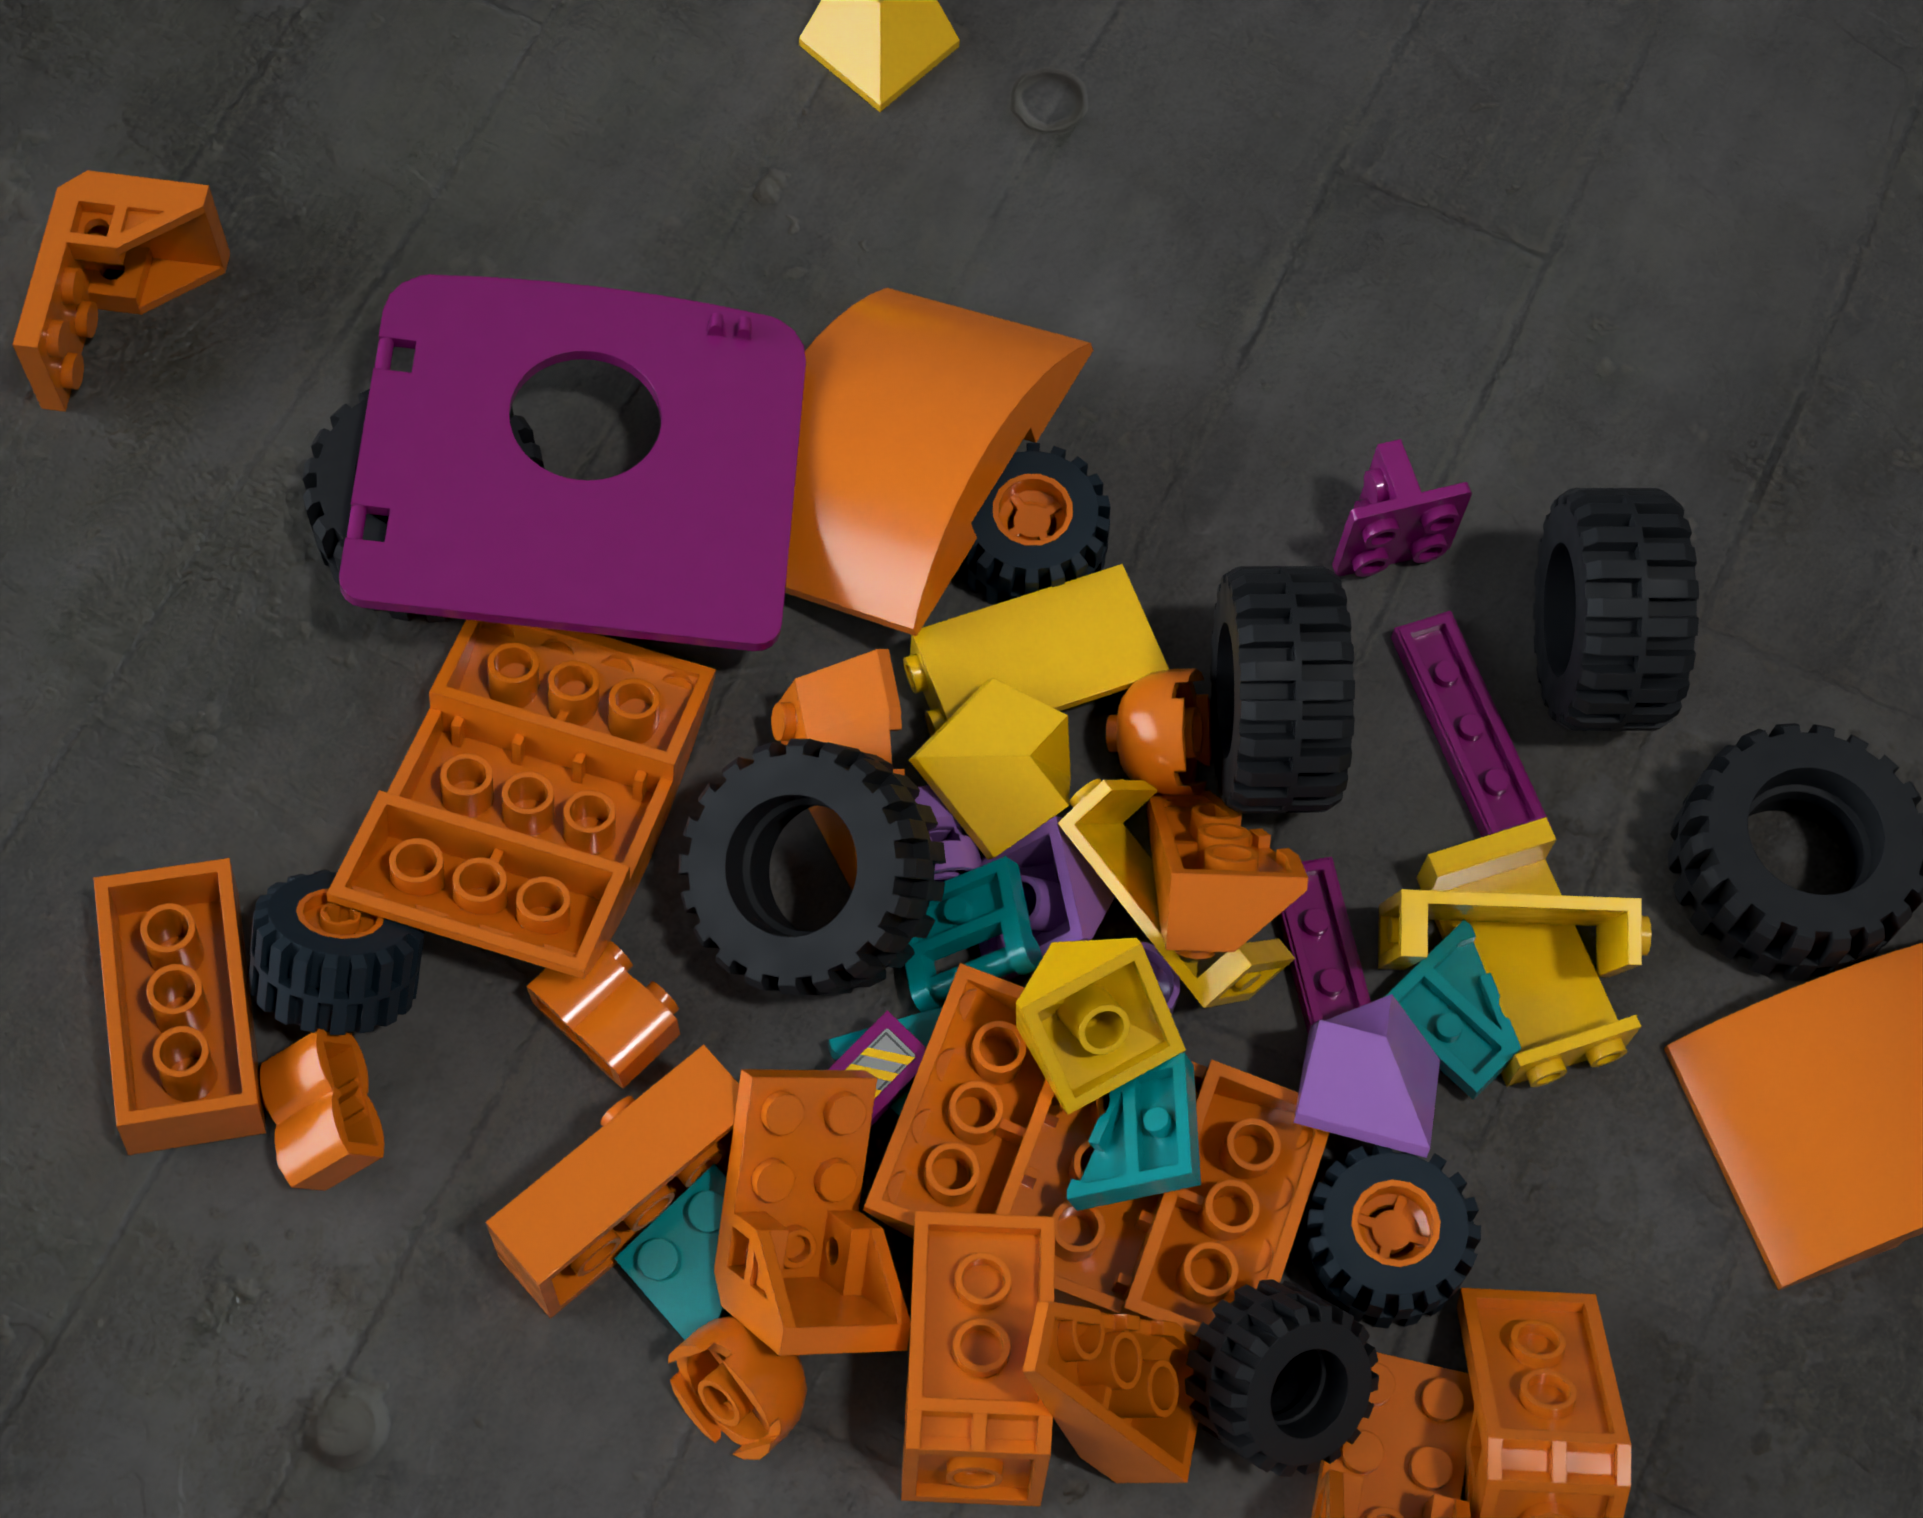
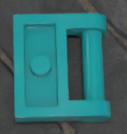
(972, 911)

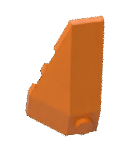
(847, 706)
(1215, 876)
(1116, 1389)

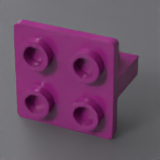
(1396, 519)

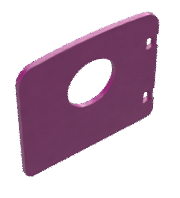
(480, 532)

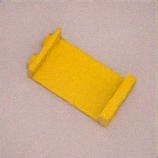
(1050, 644)
(1127, 870)
(1620, 927)
(1538, 968)

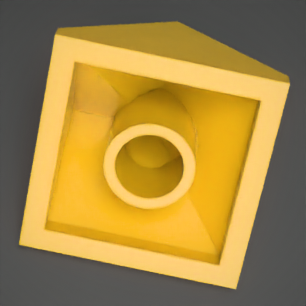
(879, 44)
(999, 765)
(1095, 1018)

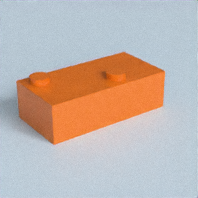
(178, 1006)
(617, 1181)

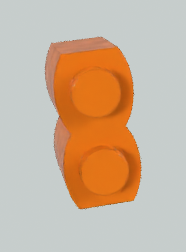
(609, 1014)
(321, 1110)

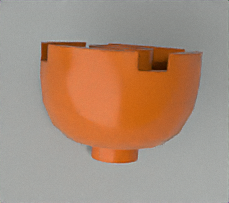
(1163, 731)
(738, 1387)

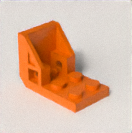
(150, 228)
(791, 1238)
(1545, 1407)
(970, 1411)
(1407, 1451)

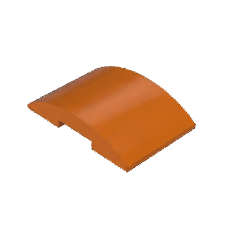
(903, 442)
(530, 793)
(1818, 1113)
(995, 1140)

